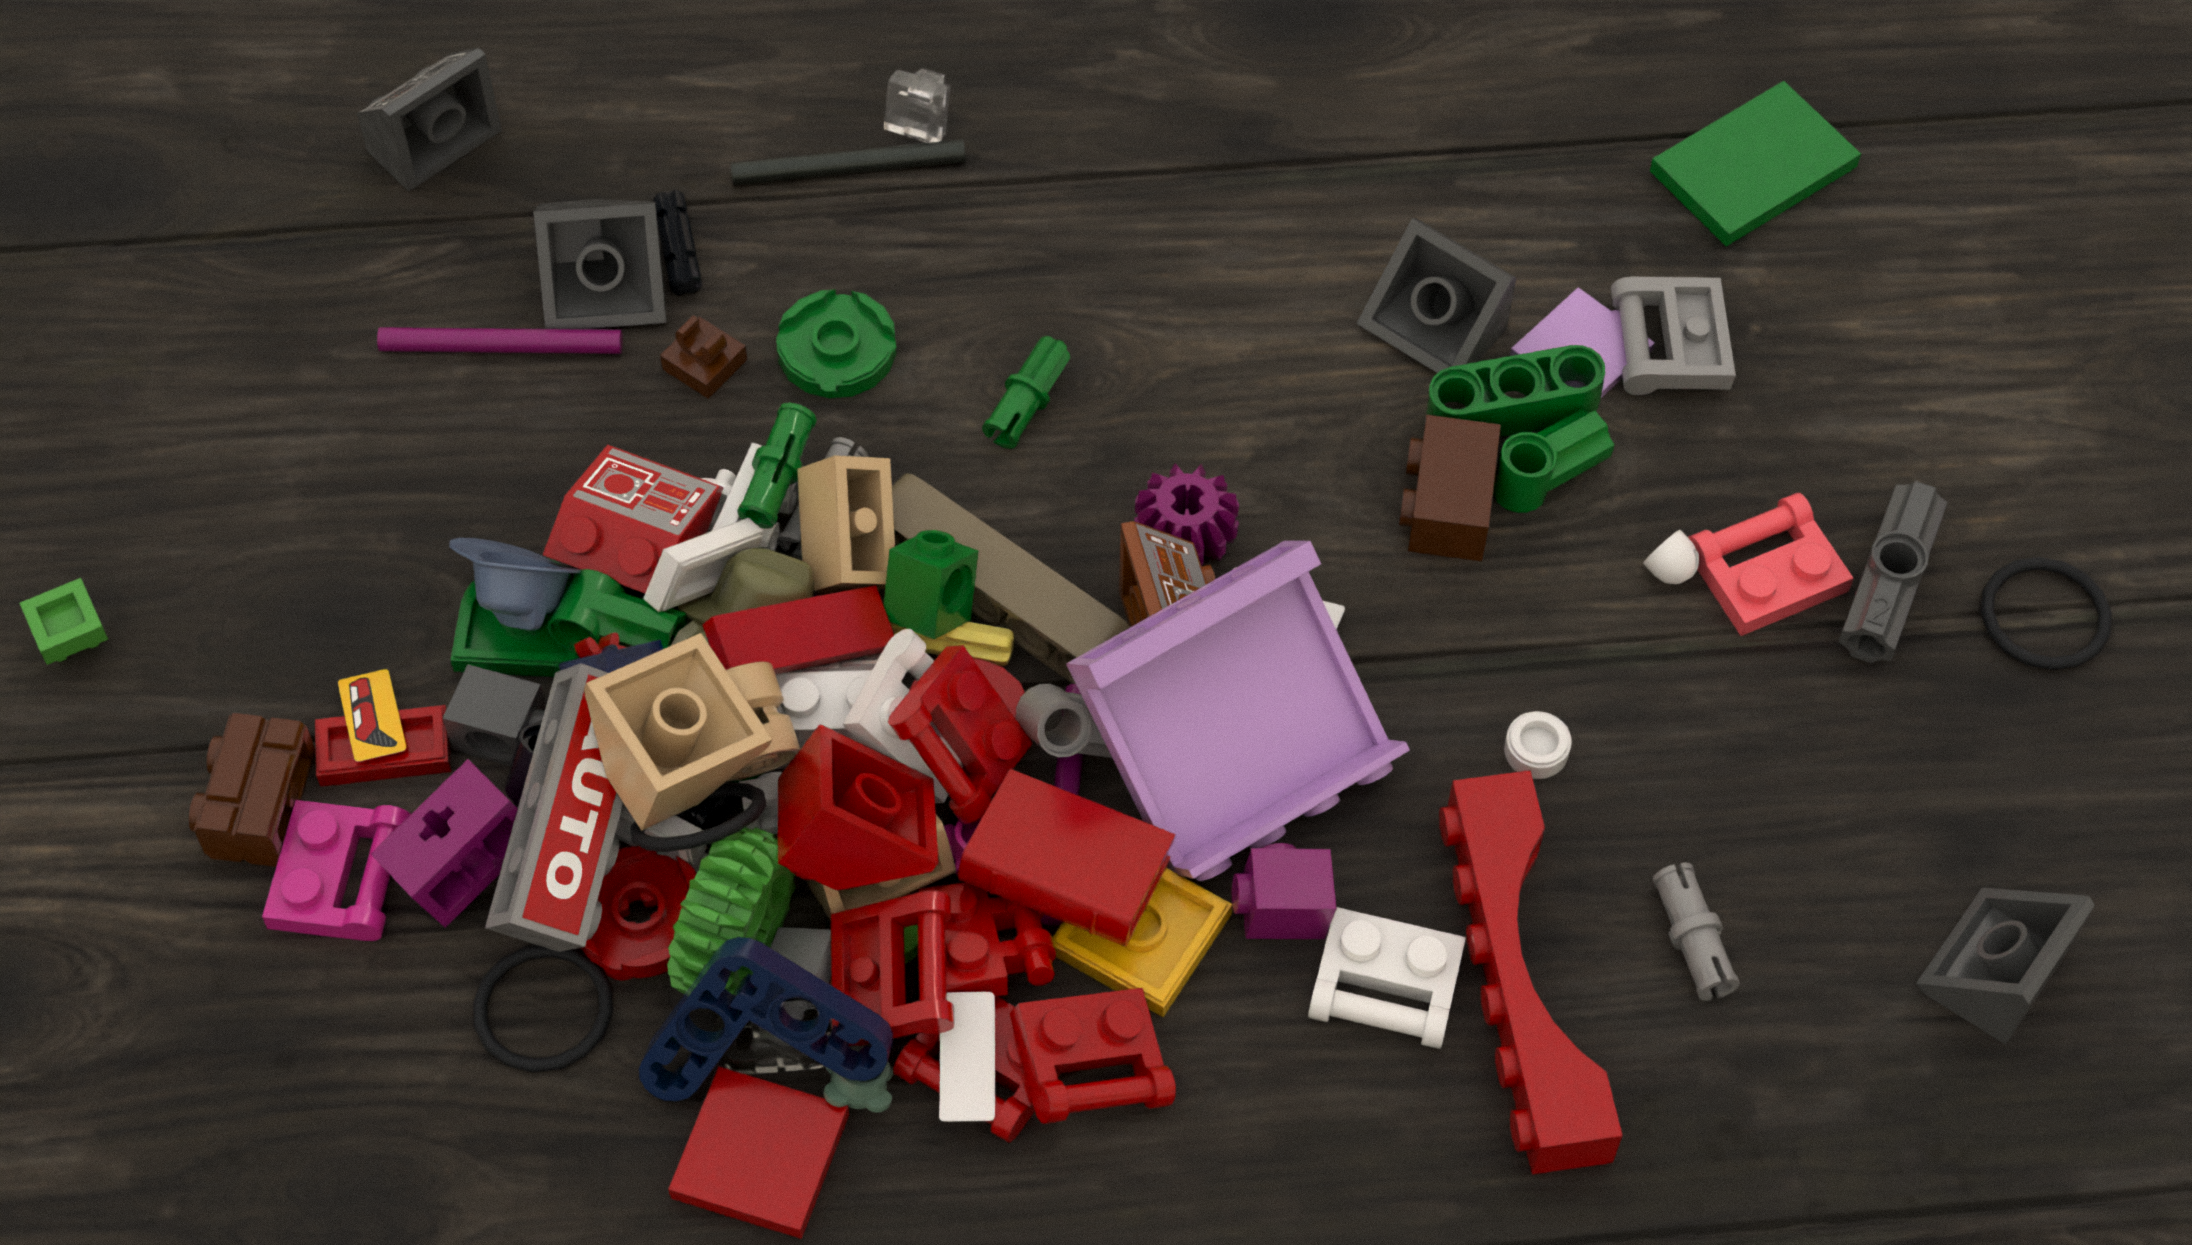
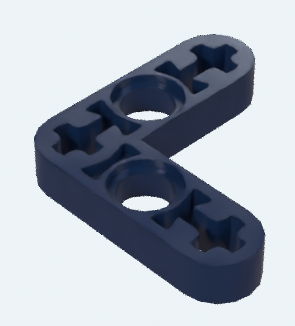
(761, 1001)

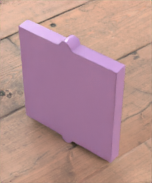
(1585, 323)

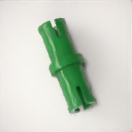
(777, 464)

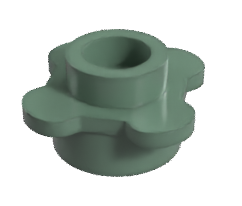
(860, 1094)

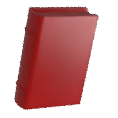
(1066, 857)

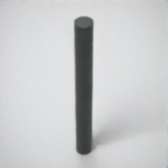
(848, 162)

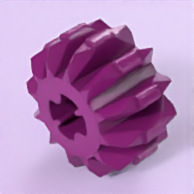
(1191, 509)

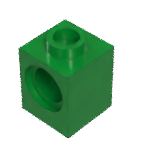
(930, 583)

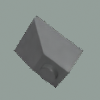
(599, 263)

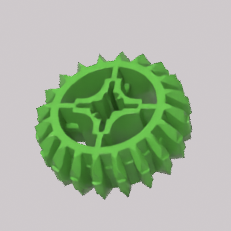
(732, 896)

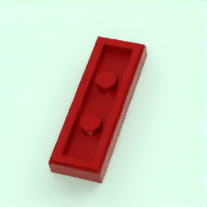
(802, 631)

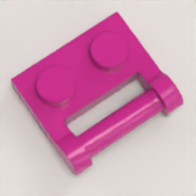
(317, 866)

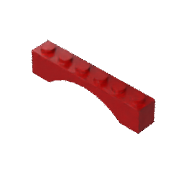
(1559, 1093)

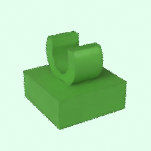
(63, 621)

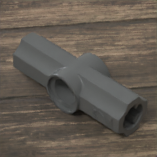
(1885, 596)

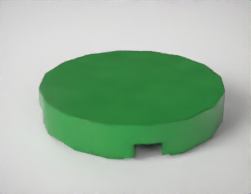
(836, 343)

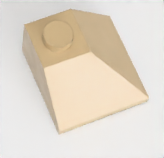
(672, 729)

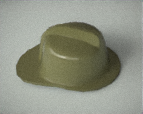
(751, 581)

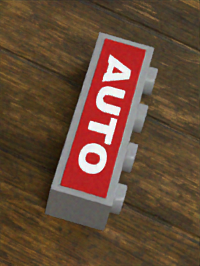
(561, 828)

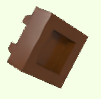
(703, 356)

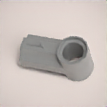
(1074, 733)

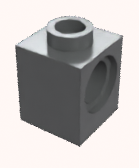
(490, 713)

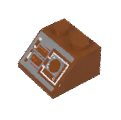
(1156, 570)

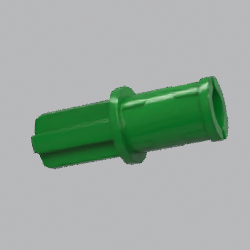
(1027, 392)

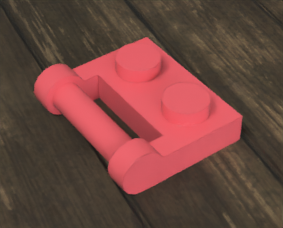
(1778, 580)

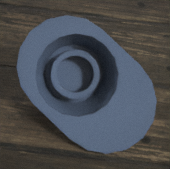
(514, 581)

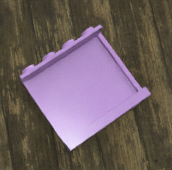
(1235, 711)

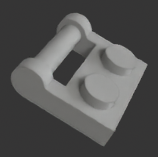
(1692, 331)

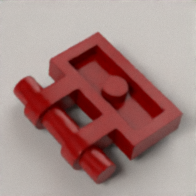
(972, 946)

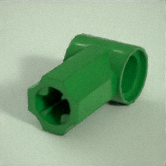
(1543, 460)
(599, 606)

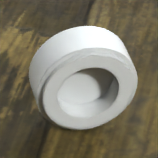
(1537, 744)

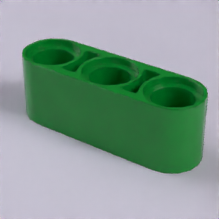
(1535, 374)

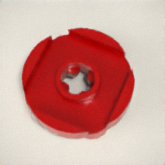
(641, 948)

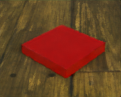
(759, 1152)

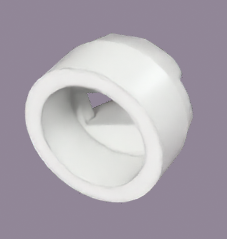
(1674, 559)

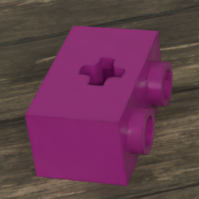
(451, 844)

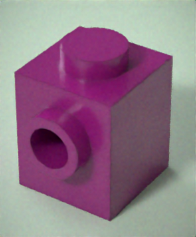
(1285, 893)

